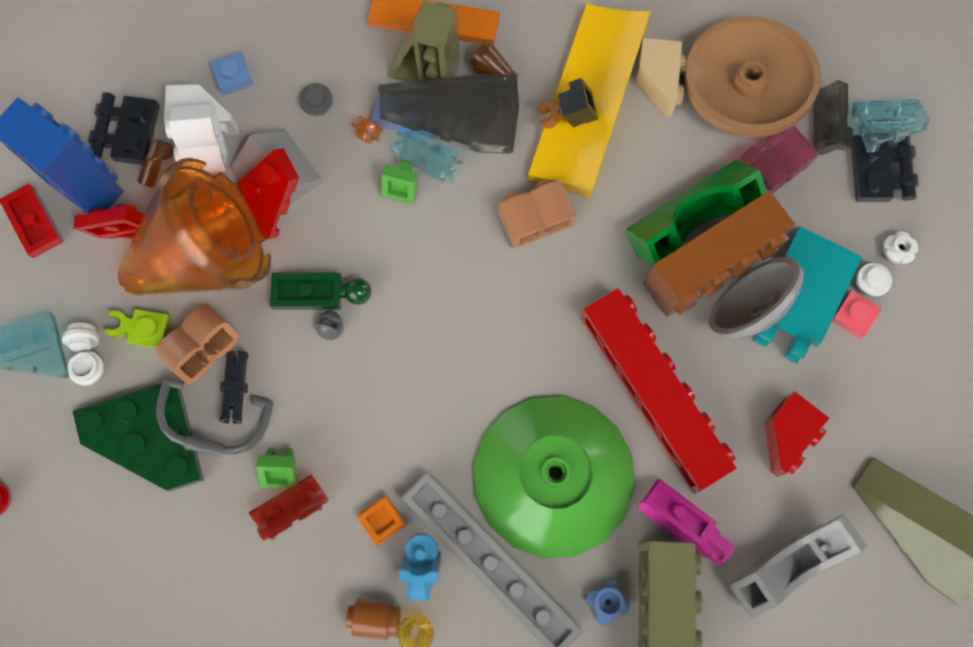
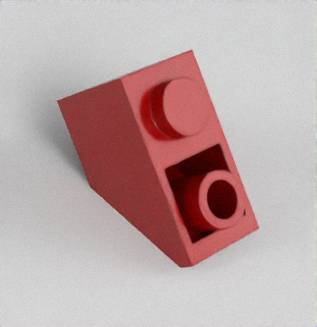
(790, 431)

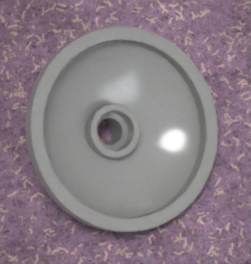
(757, 299)

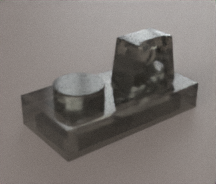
(831, 119)

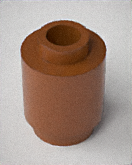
(373, 619)

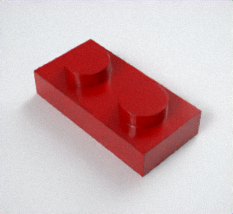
(31, 220)

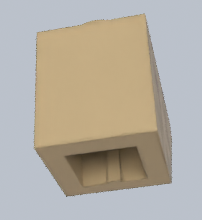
(659, 72)

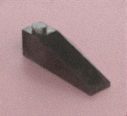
(463, 109)

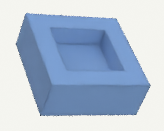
(231, 73)

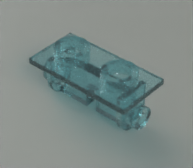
(439, 159)

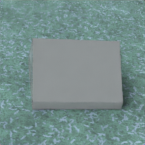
(261, 144)

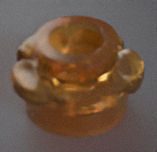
(367, 130)

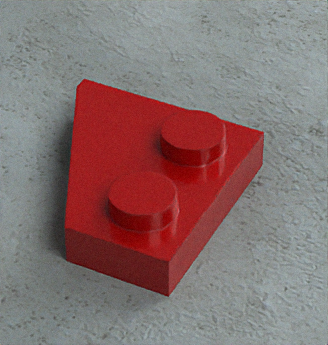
(269, 190)
(110, 223)

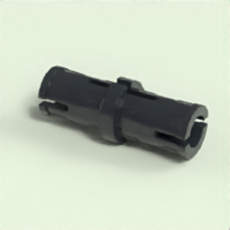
(233, 387)

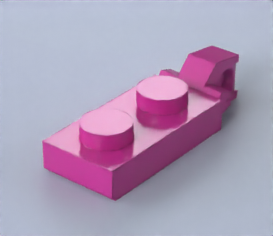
(685, 522)

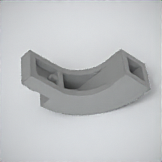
(796, 562)

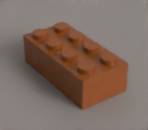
(718, 254)

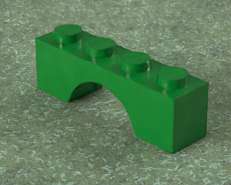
(713, 197)

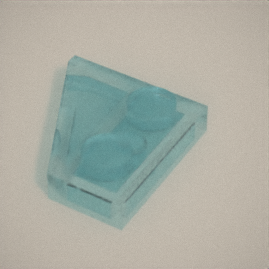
(888, 121)
(33, 347)

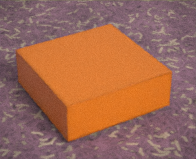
(381, 520)

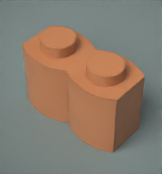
(536, 213)
(197, 344)

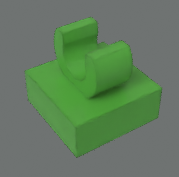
(400, 182)
(277, 470)

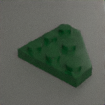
(130, 436)

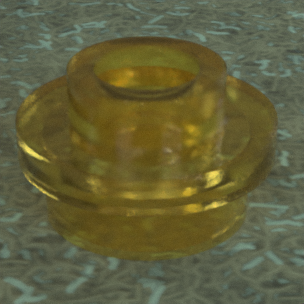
(425, 632)

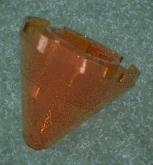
(194, 237)

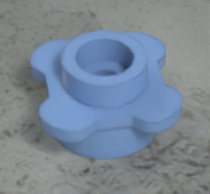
(618, 606)

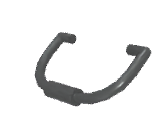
(203, 445)

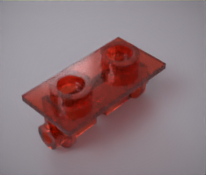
(288, 506)

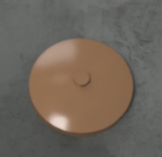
(752, 76)

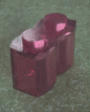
(781, 157)

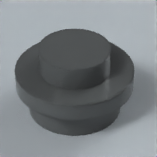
(316, 99)

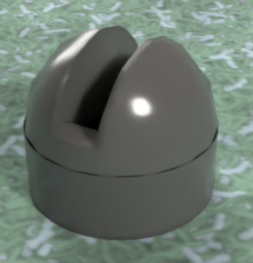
(326, 331)

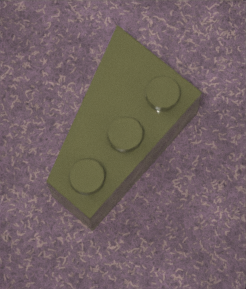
(428, 45)

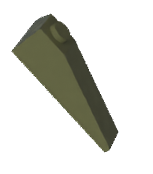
(925, 526)

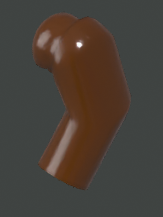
(152, 162)

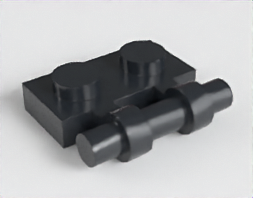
(134, 128)
(873, 171)

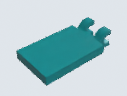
(827, 275)

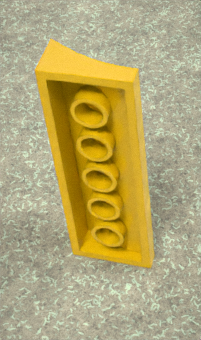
(604, 59)

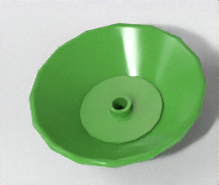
(545, 513)

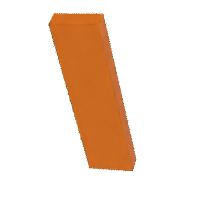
(474, 24)

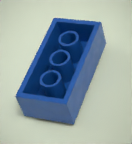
(58, 156)

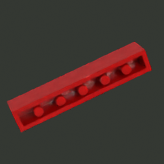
(658, 391)

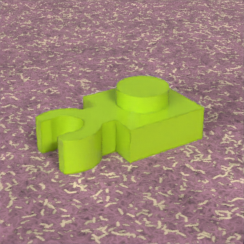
(144, 328)

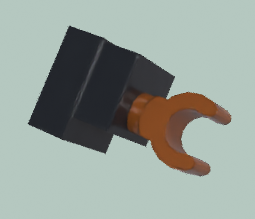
(575, 106)

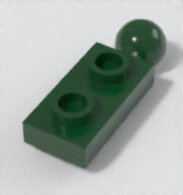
(316, 291)

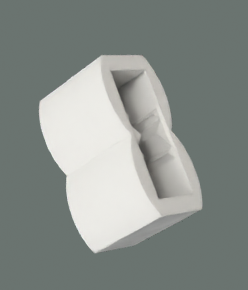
(198, 135)

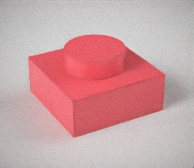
(856, 314)

